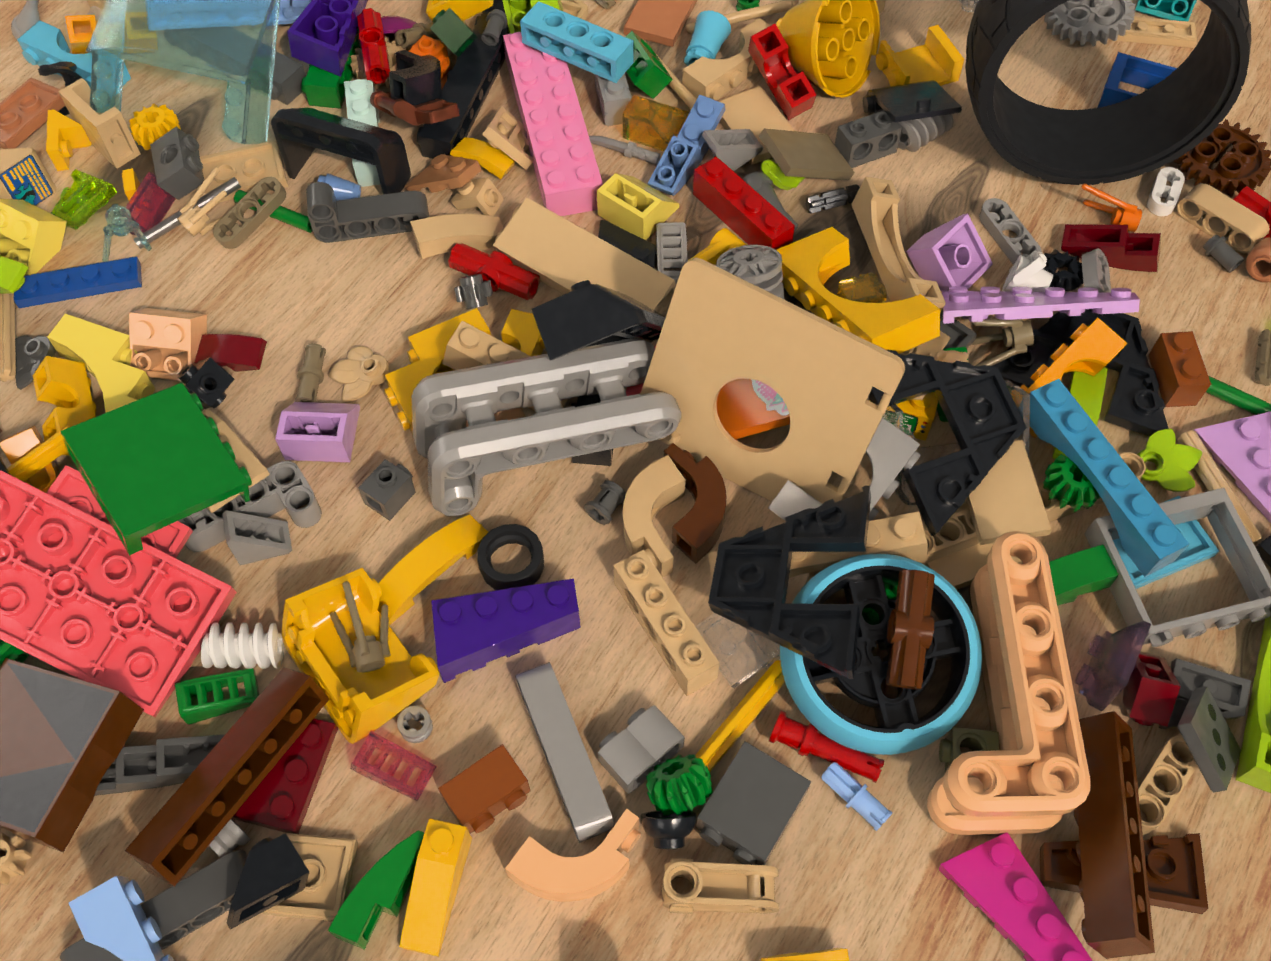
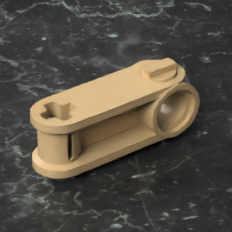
(720, 887)

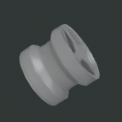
(229, 839)

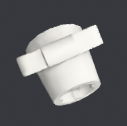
(1029, 273)

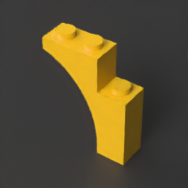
(426, 359)

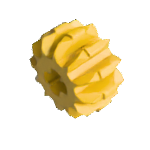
(152, 124)

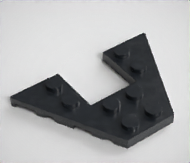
(1135, 395)
(980, 418)
(754, 578)

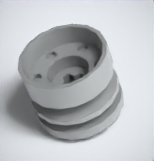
(756, 265)

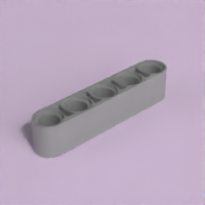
(565, 752)

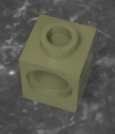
(971, 738)

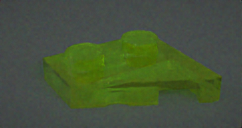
(82, 199)

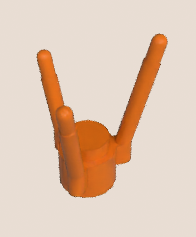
(1122, 215)

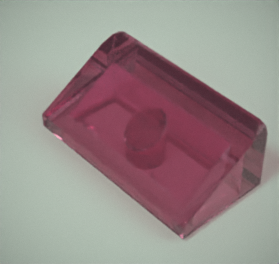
(149, 203)

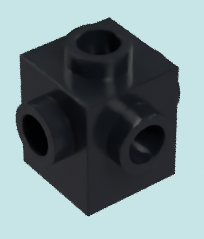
(207, 381)

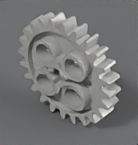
(1091, 20)

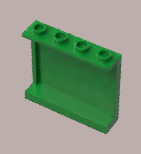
(154, 463)

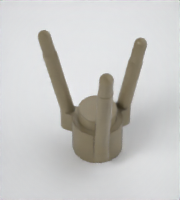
(1017, 335)
(367, 653)

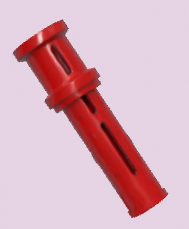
(808, 740)

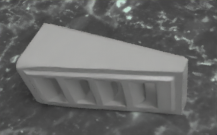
(671, 235)

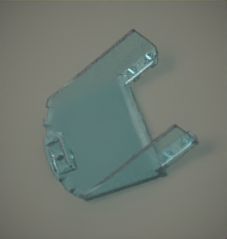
(195, 37)

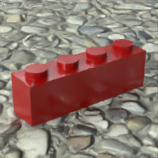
(740, 206)

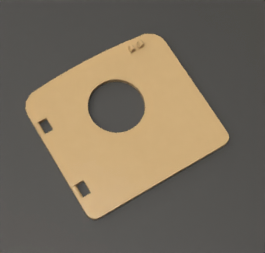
(824, 374)

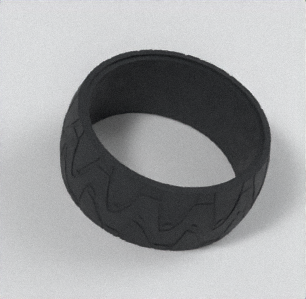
(1113, 139)

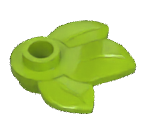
(1171, 460)

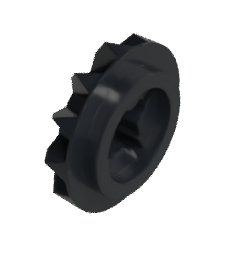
(1065, 279)

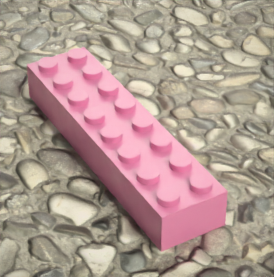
(554, 128)

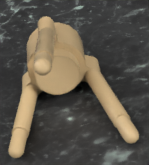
(195, 219)

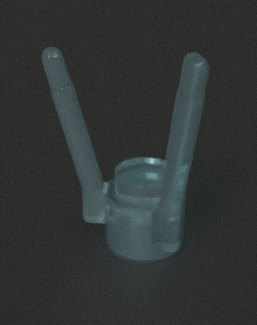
(120, 224)

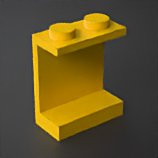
(932, 61)

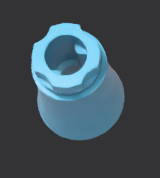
(708, 36)

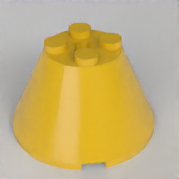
(832, 42)

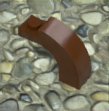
(703, 524)

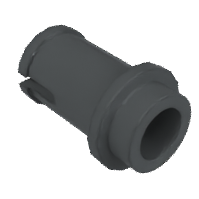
(495, 23)
(1223, 253)

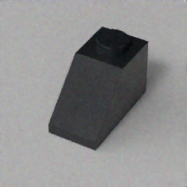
(268, 878)

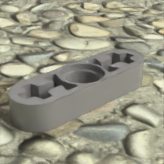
(1007, 221)

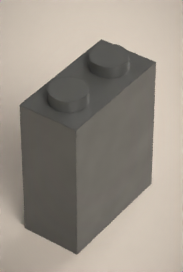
(752, 806)

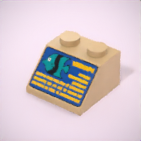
(24, 176)

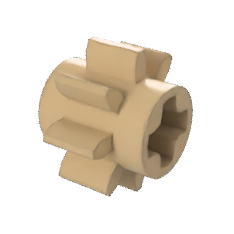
(12, 857)

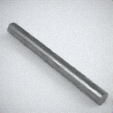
(172, 222)

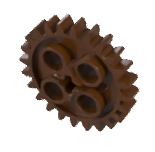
(1241, 167)

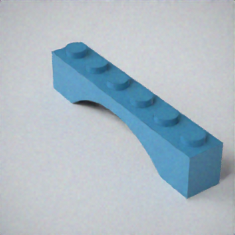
(1140, 522)

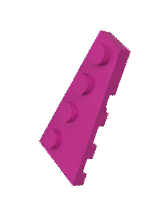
(1013, 897)

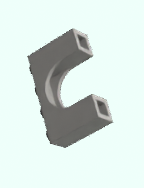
(888, 453)

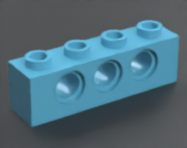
(577, 41)

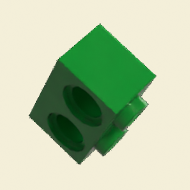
(647, 70)

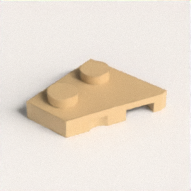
(508, 134)

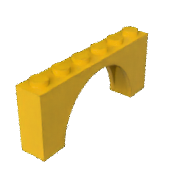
(888, 325)

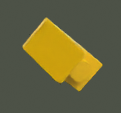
(62, 137)

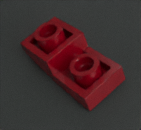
(233, 351)

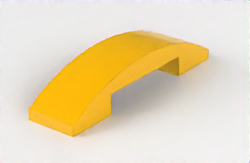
(427, 563)

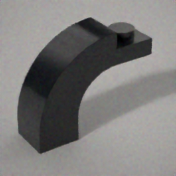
(416, 78)

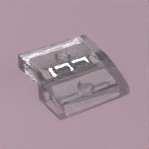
(737, 648)

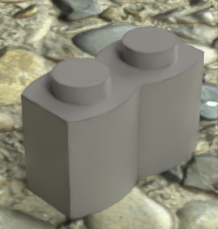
(639, 747)

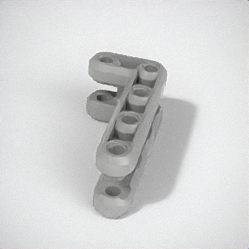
(463, 454)

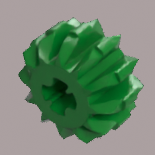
(1069, 484)
(679, 784)

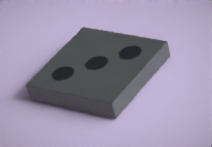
(1209, 739)

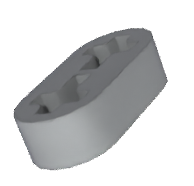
(1096, 271)

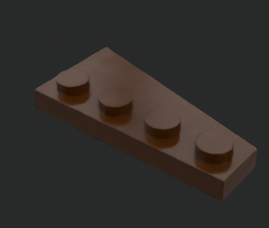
(1172, 870)

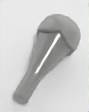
(25, 19)

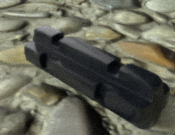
(831, 199)

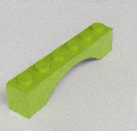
(1255, 754)

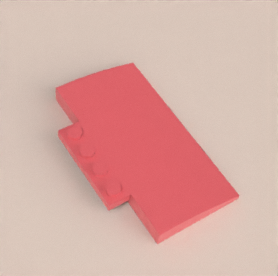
(91, 606)

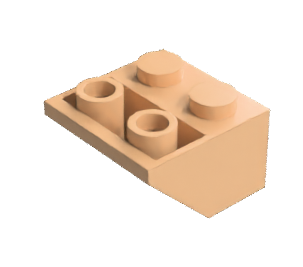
(165, 341)

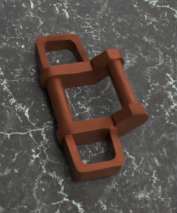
(424, 113)

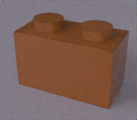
(1179, 369)
(485, 790)

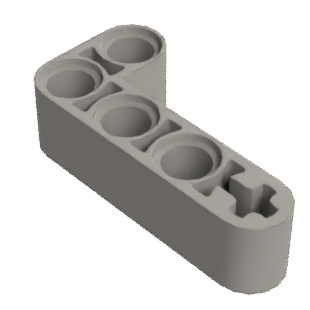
(276, 496)

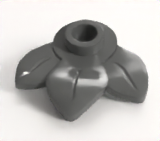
(29, 356)

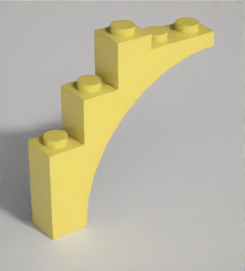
(105, 357)

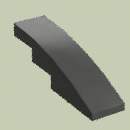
(156, 765)

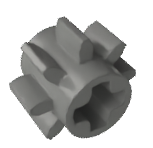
(473, 291)

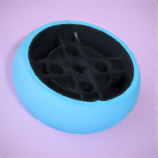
(897, 718)

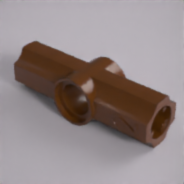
(910, 629)

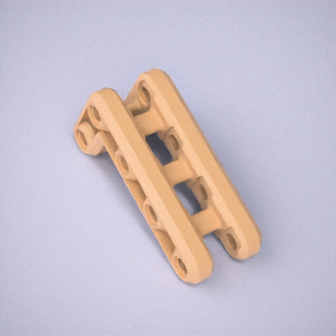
(1023, 676)

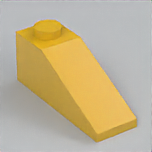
(434, 886)

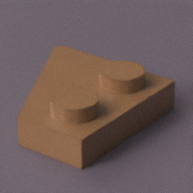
(445, 173)

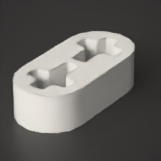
(1171, 192)

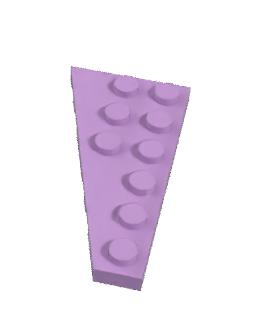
(1026, 304)
(1245, 452)

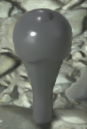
(762, 184)

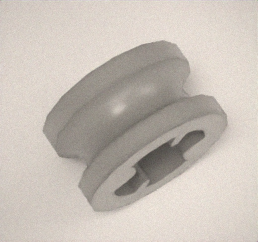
(412, 734)

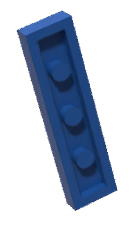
(79, 282)

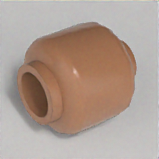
(1259, 261)

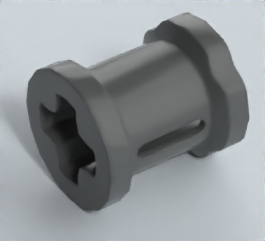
(605, 502)

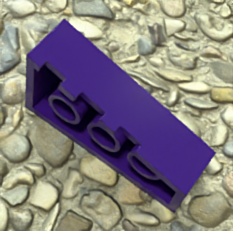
(500, 623)

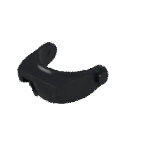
(68, 72)

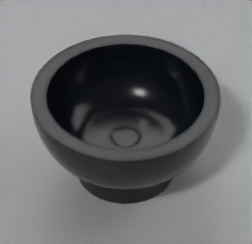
(668, 830)

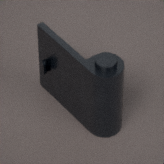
(911, 101)

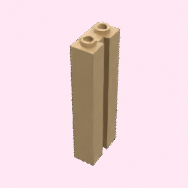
(569, 254)

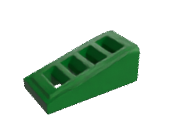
(200, 686)

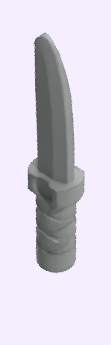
(629, 149)

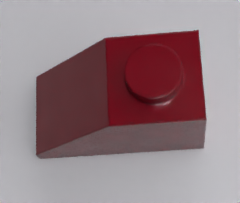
(1151, 691)

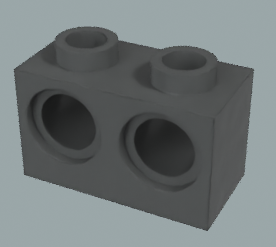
(868, 138)

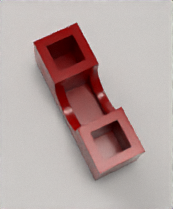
(771, 57)

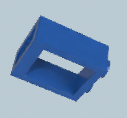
(1131, 71)

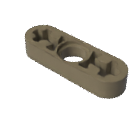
(259, 191)

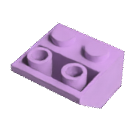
(317, 431)

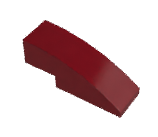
(1121, 248)

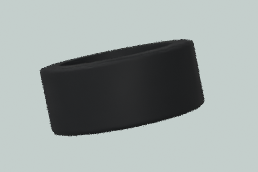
(510, 535)

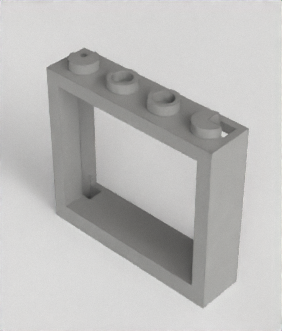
(1237, 546)

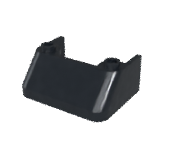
(304, 129)
(593, 317)

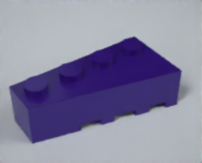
(325, 33)

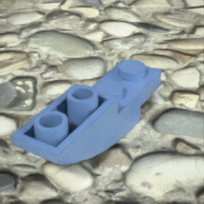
(688, 148)

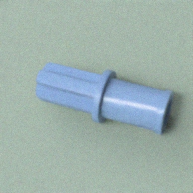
(856, 795)

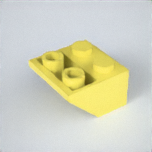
(633, 205)
(29, 234)

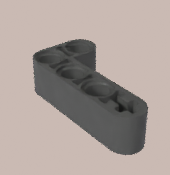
(362, 216)

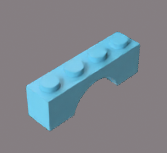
(46, 45)

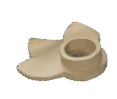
(359, 372)

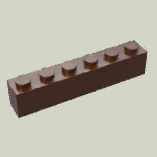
(227, 776)
(1112, 843)

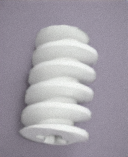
(242, 647)

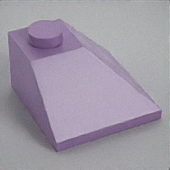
(951, 254)

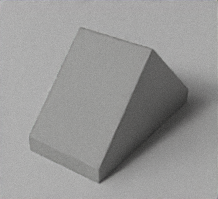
(733, 146)
(255, 537)

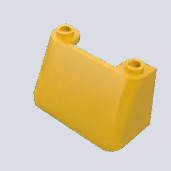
(356, 699)

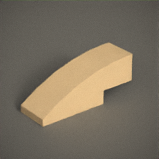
(442, 232)

